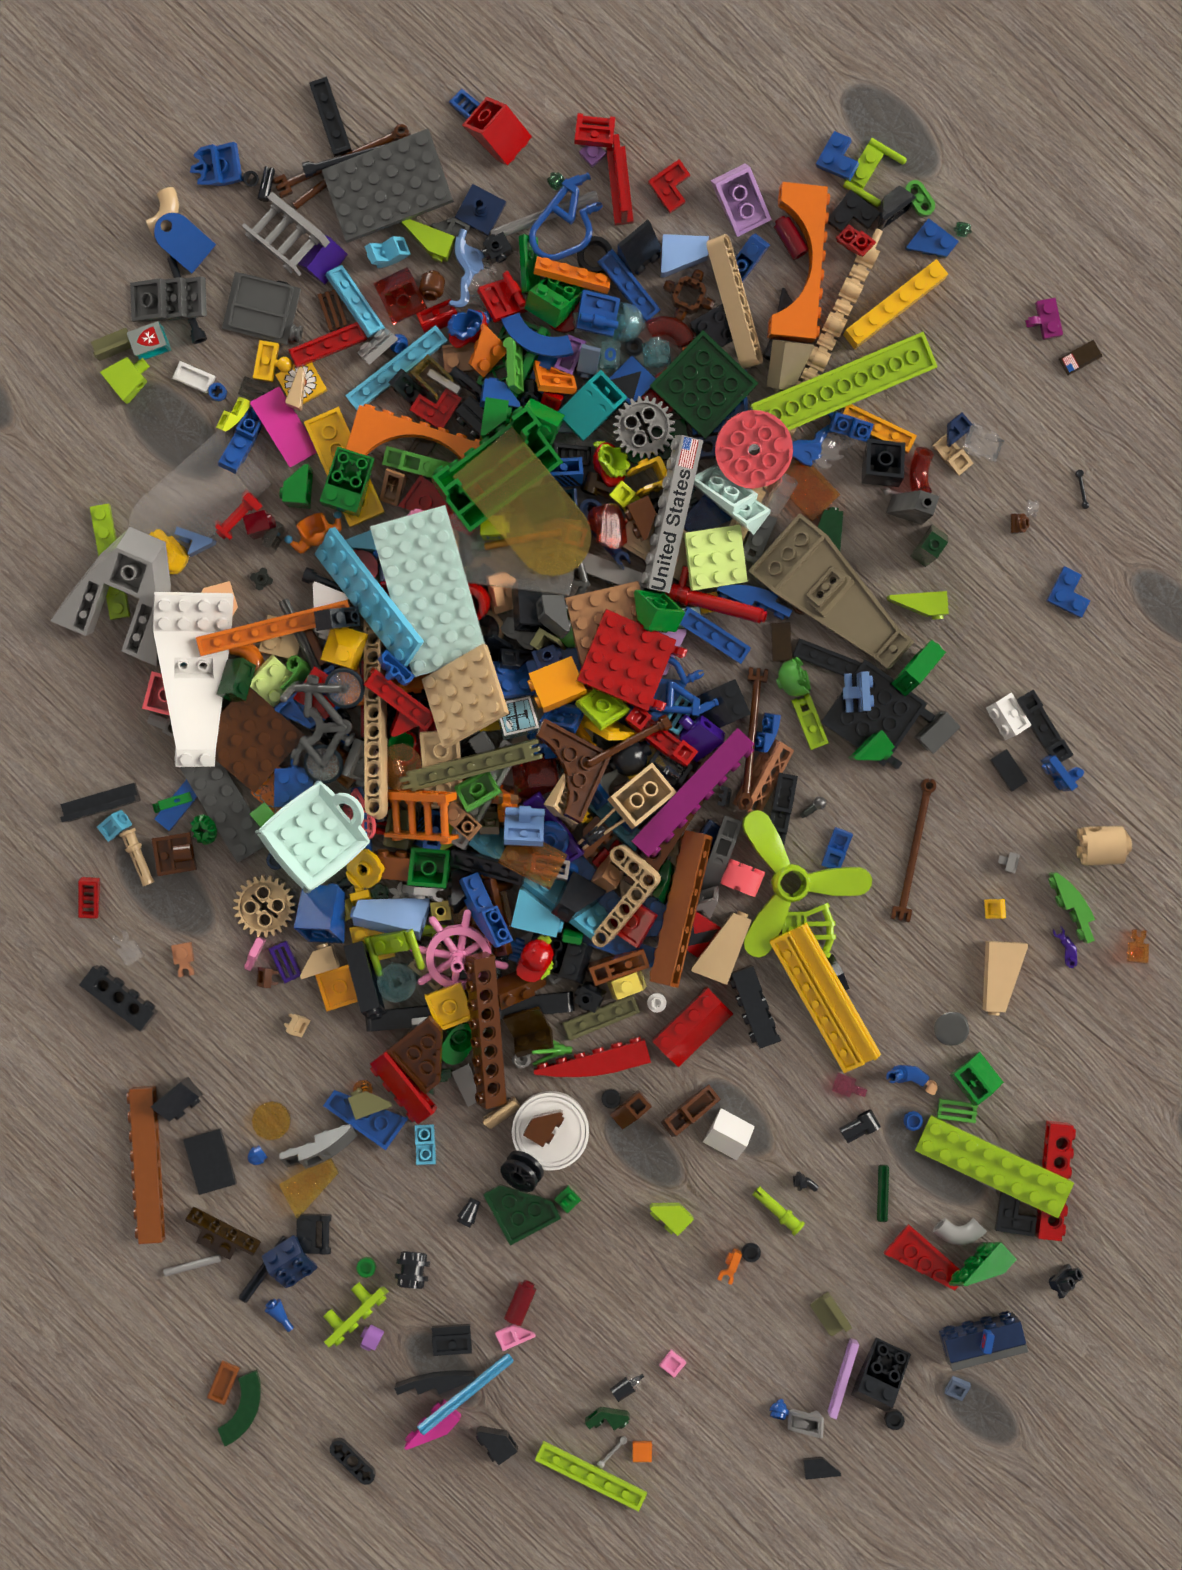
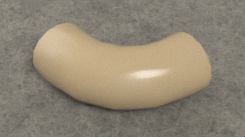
(168, 204)

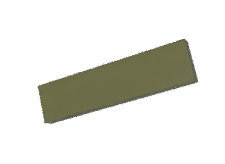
(602, 1017)

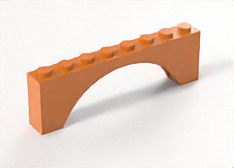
(808, 209)
(375, 428)

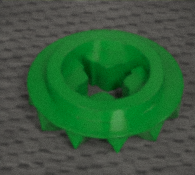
(206, 823)

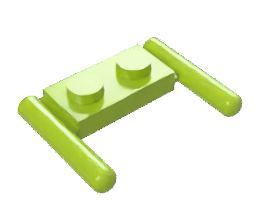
(867, 164)
(392, 943)

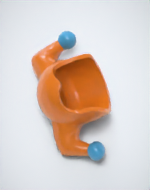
(312, 531)

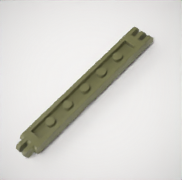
(471, 765)

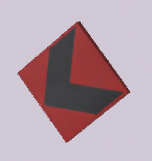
(702, 934)

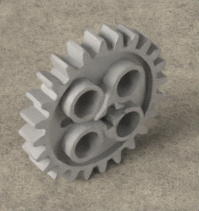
(660, 421)

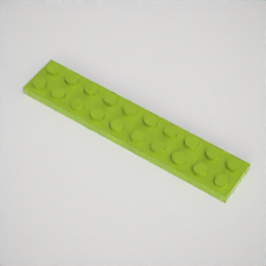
(850, 382)

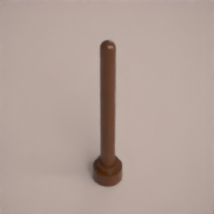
(661, 724)

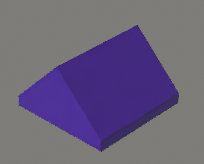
(321, 260)

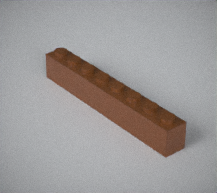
(681, 908)
(147, 1165)

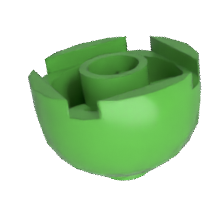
(793, 678)

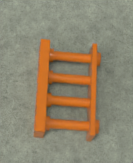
(426, 798)

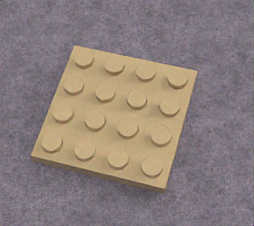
(465, 696)

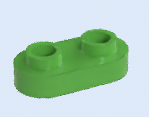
(922, 198)

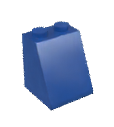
(322, 914)

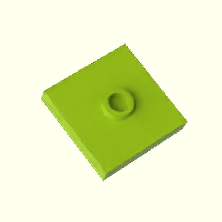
(602, 708)

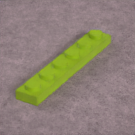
(104, 537)
(591, 1476)

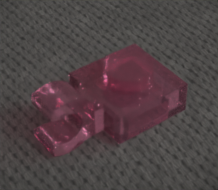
(846, 1085)

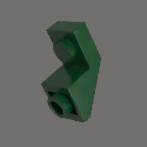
(615, 1417)

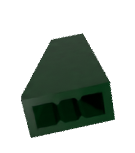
(831, 524)
(930, 546)

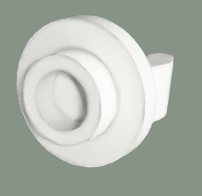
(656, 1002)

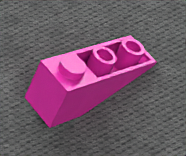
(441, 1429)

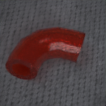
(671, 327)
(920, 469)

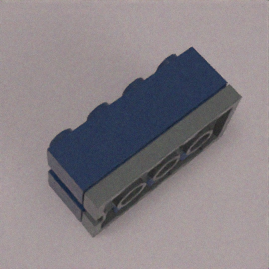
(963, 1342)

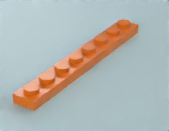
(261, 630)

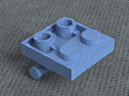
(861, 692)
(524, 826)

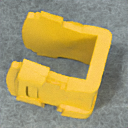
(660, 471)

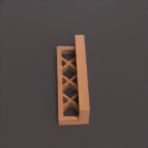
(762, 774)

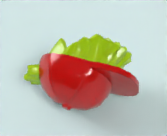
(610, 463)
(536, 960)

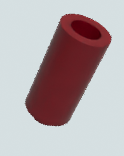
(790, 237)
(520, 1303)

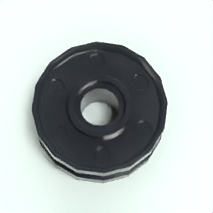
(522, 1171)

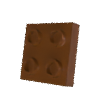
(174, 854)

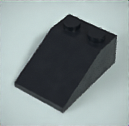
(639, 248)
(730, 707)

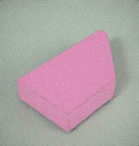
(254, 952)
(512, 1336)

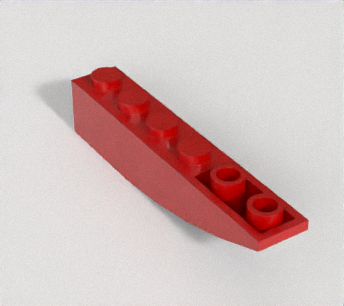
(600, 1061)

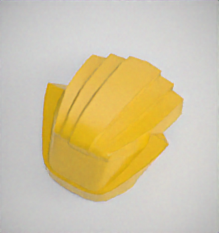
(176, 552)

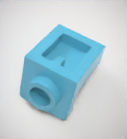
(114, 825)

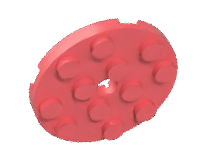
(748, 429)

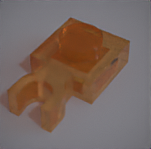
(1138, 951)

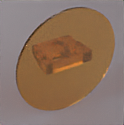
(399, 761)

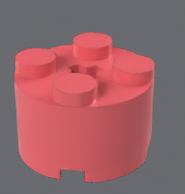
(742, 878)

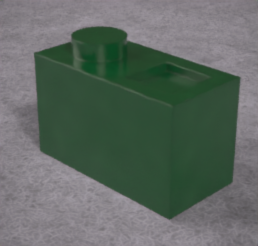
(236, 680)

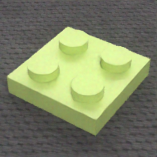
(269, 679)

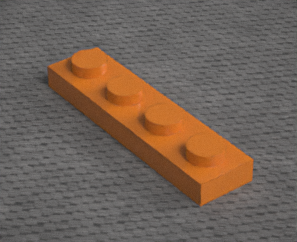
(572, 275)

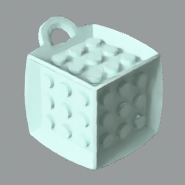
(314, 835)

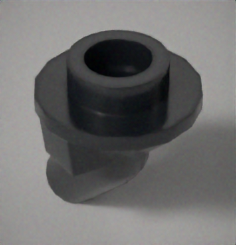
(801, 1182)

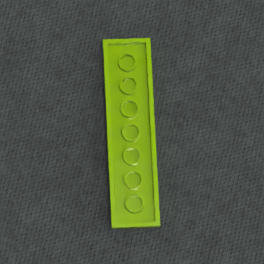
(994, 1166)

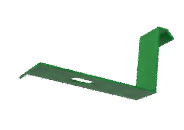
(169, 802)

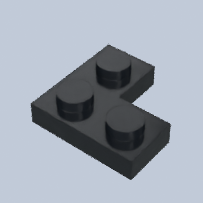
(852, 208)
(1010, 1221)

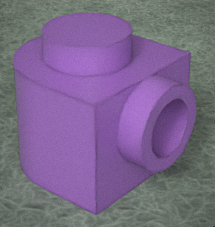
(371, 1337)

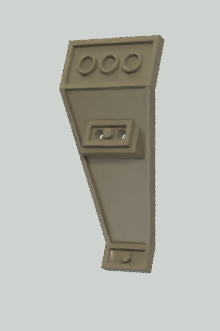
(802, 567)

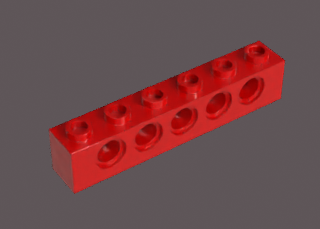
(1054, 1131)

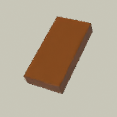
(223, 1382)

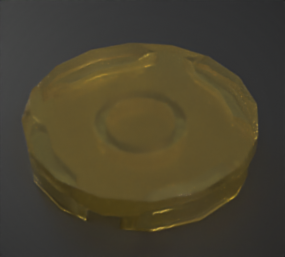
(271, 1120)

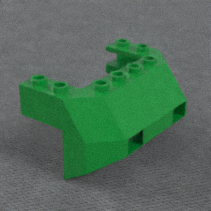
(451, 490)

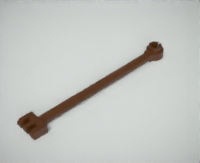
(287, 184)
(757, 679)
(902, 909)

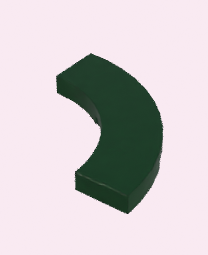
(247, 1409)

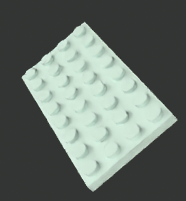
(429, 586)

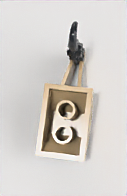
(634, 802)

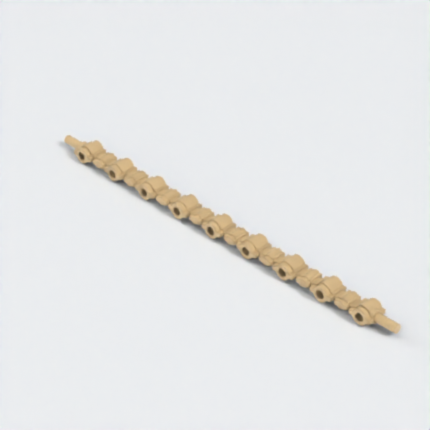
(833, 327)

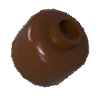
(432, 285)

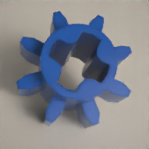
(517, 947)

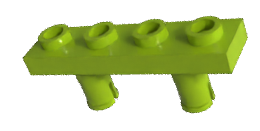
(342, 1327)

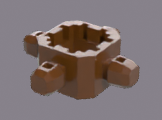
(695, 283)

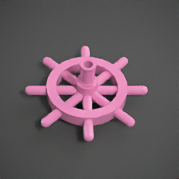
(456, 955)

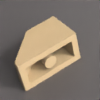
(321, 961)

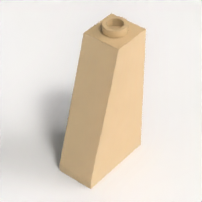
(722, 952)
(1001, 971)

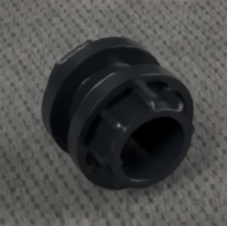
(412, 1270)

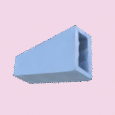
(392, 914)

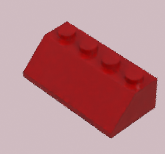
(692, 1026)
(403, 1087)

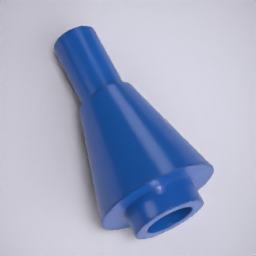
(277, 1311)

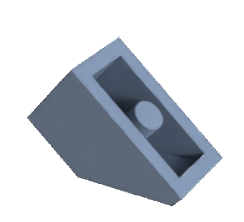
(588, 361)

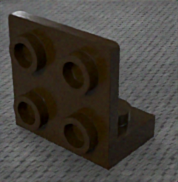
(529, 1031)

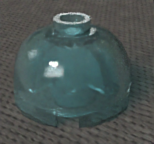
(629, 323)

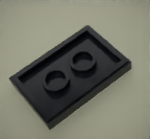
(210, 1161)

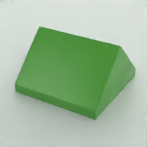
(477, 791)

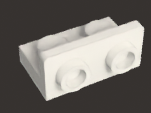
(1008, 716)

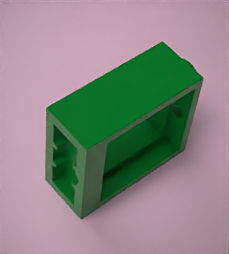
(918, 667)

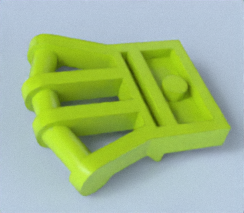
(798, 918)

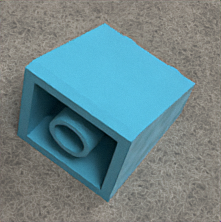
(535, 915)

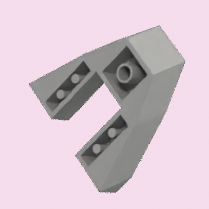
(133, 565)

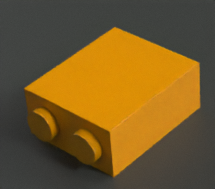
(556, 685)

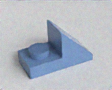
(199, 542)

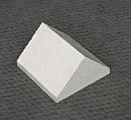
(729, 1134)

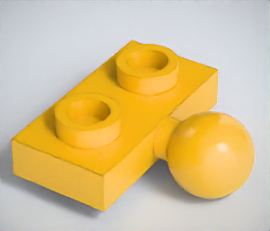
(267, 361)

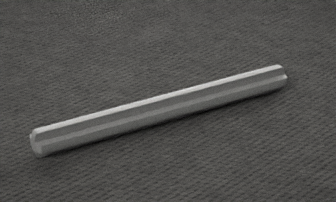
(528, 221)

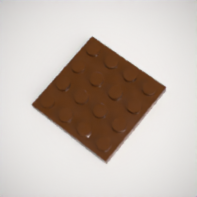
(254, 740)

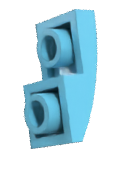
(425, 1145)

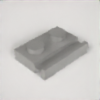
(381, 342)

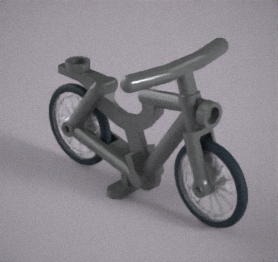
(344, 690)

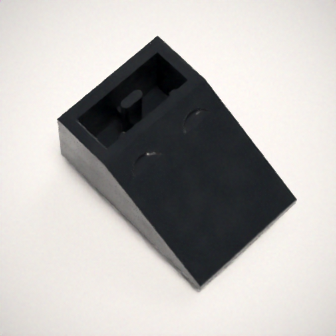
(569, 959)
(881, 1375)

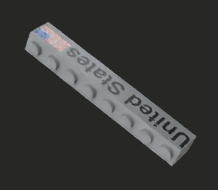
(672, 513)

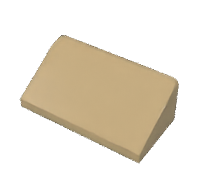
(501, 1113)

